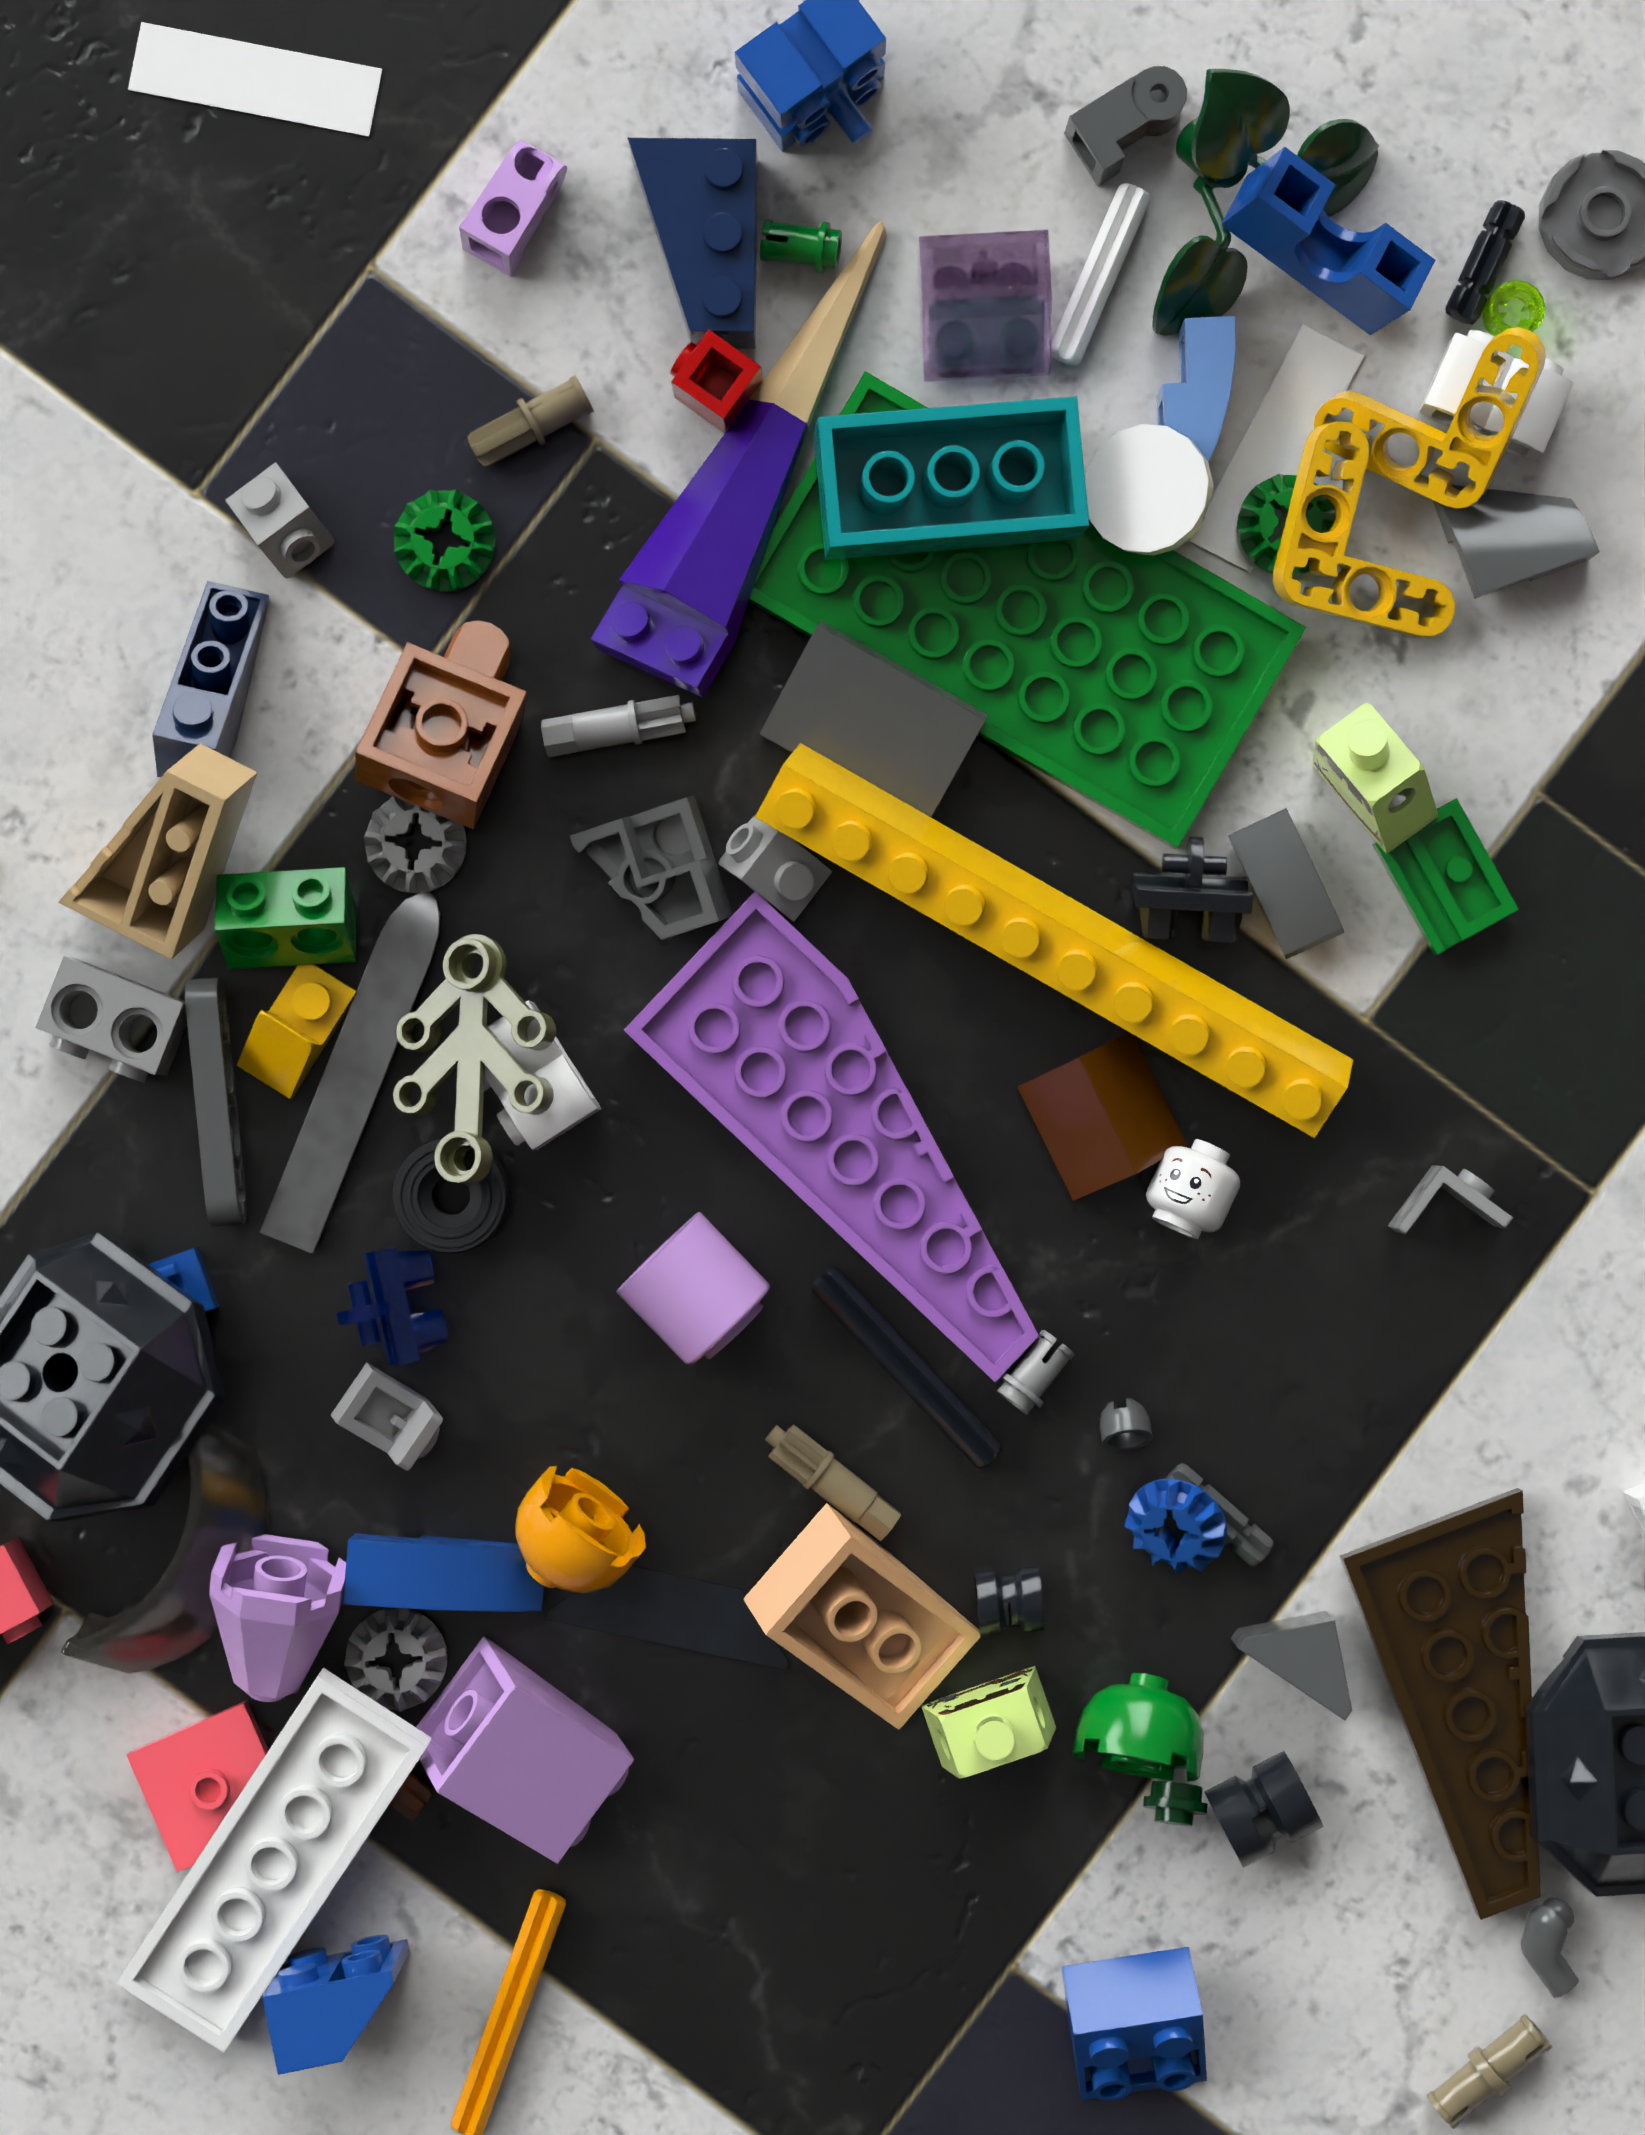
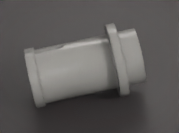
(1032, 1376)

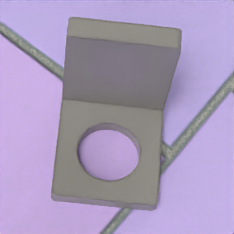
(1464, 1187)

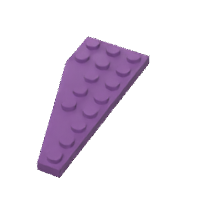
(804, 1082)

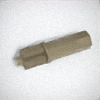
(831, 1480)

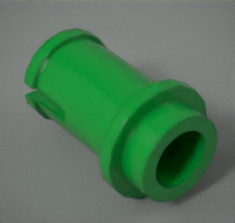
(802, 244)

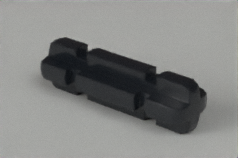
(1485, 262)

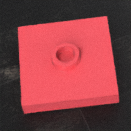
(197, 1777)

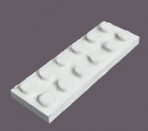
(274, 1860)

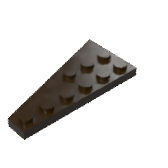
(1457, 1660)

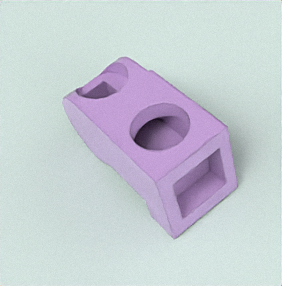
(512, 207)

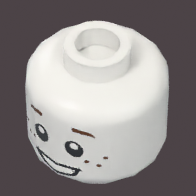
(1193, 1189)

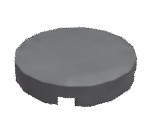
(1596, 215)

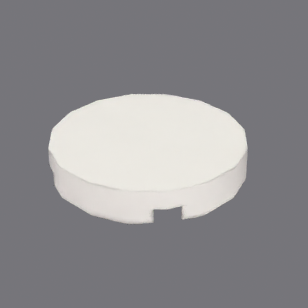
(1148, 489)

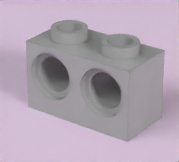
(119, 1006)

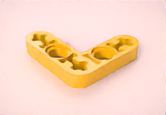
(1461, 441)
(1328, 548)

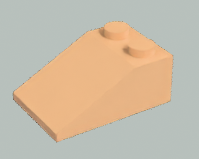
(860, 1617)

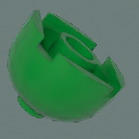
(1141, 1730)

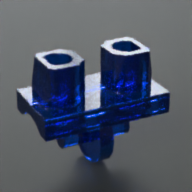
(401, 1332)

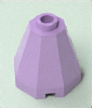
(274, 1611)

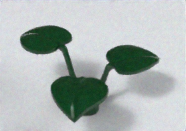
(1236, 122)

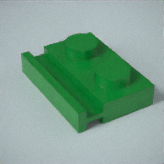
(1448, 879)

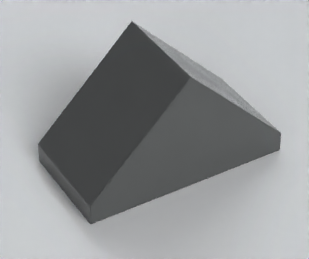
(1304, 1654)

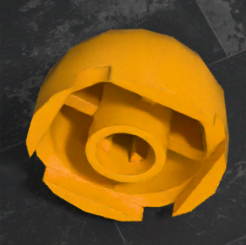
(575, 1533)

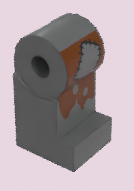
(1135, 109)

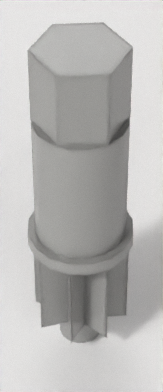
(616, 725)

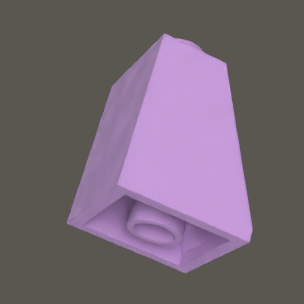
(520, 1752)

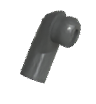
(1543, 1945)

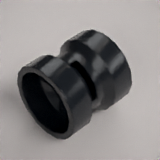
(1009, 1601)

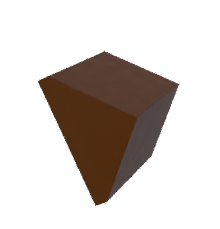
(1102, 1116)

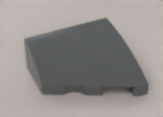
(1516, 538)
(661, 866)

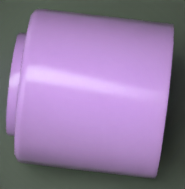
(695, 1291)

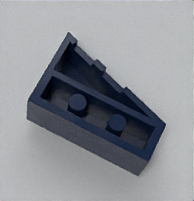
(706, 225)

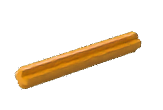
(508, 2013)

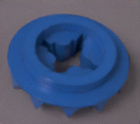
(1194, 1513)

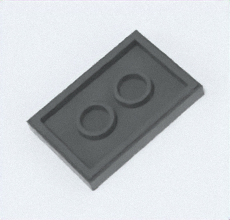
(874, 719)

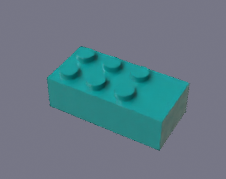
(951, 477)

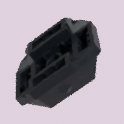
(139, 1389)
(1591, 1763)

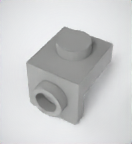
(280, 521)
(774, 867)
(389, 1416)

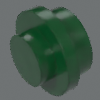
(1175, 1802)

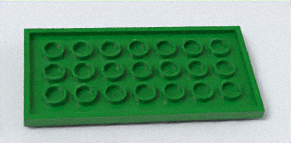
(1085, 656)

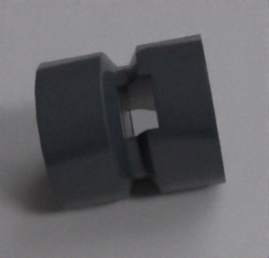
(1287, 1811)

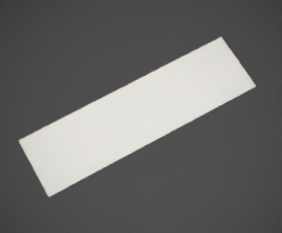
(255, 79)
(1275, 440)

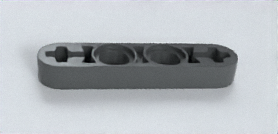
(216, 1101)

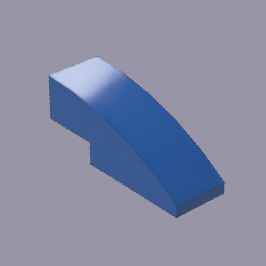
(439, 1574)

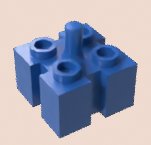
(811, 67)

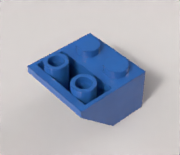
(326, 2000)
(1135, 2024)

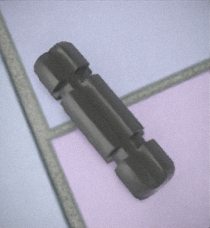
(1248, 1540)

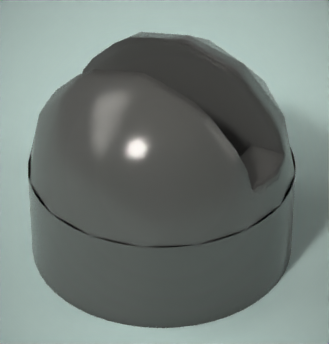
(1125, 1427)

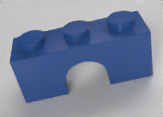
(1359, 274)

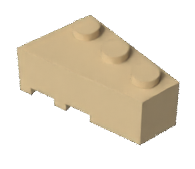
(164, 862)

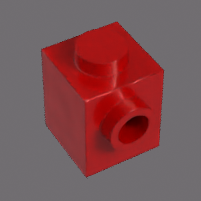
(714, 380)

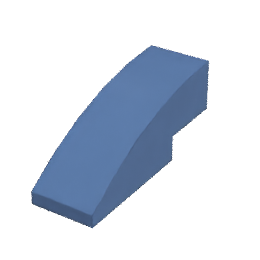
(1206, 371)

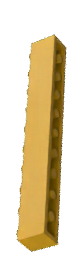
(1056, 940)

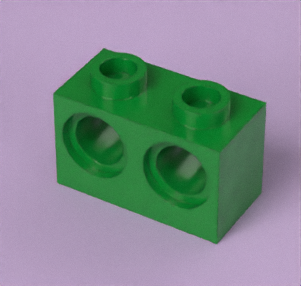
(285, 918)

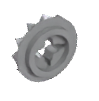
(391, 862)
(414, 1636)

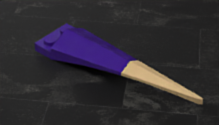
(699, 566)

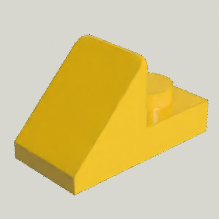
(296, 1028)

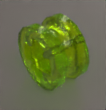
(1502, 295)

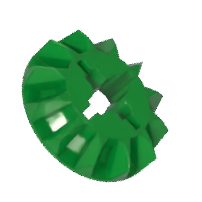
(1258, 521)
(459, 565)

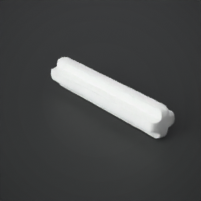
(1099, 274)

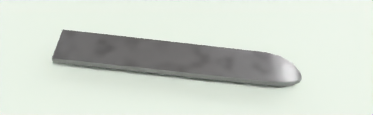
(354, 1074)

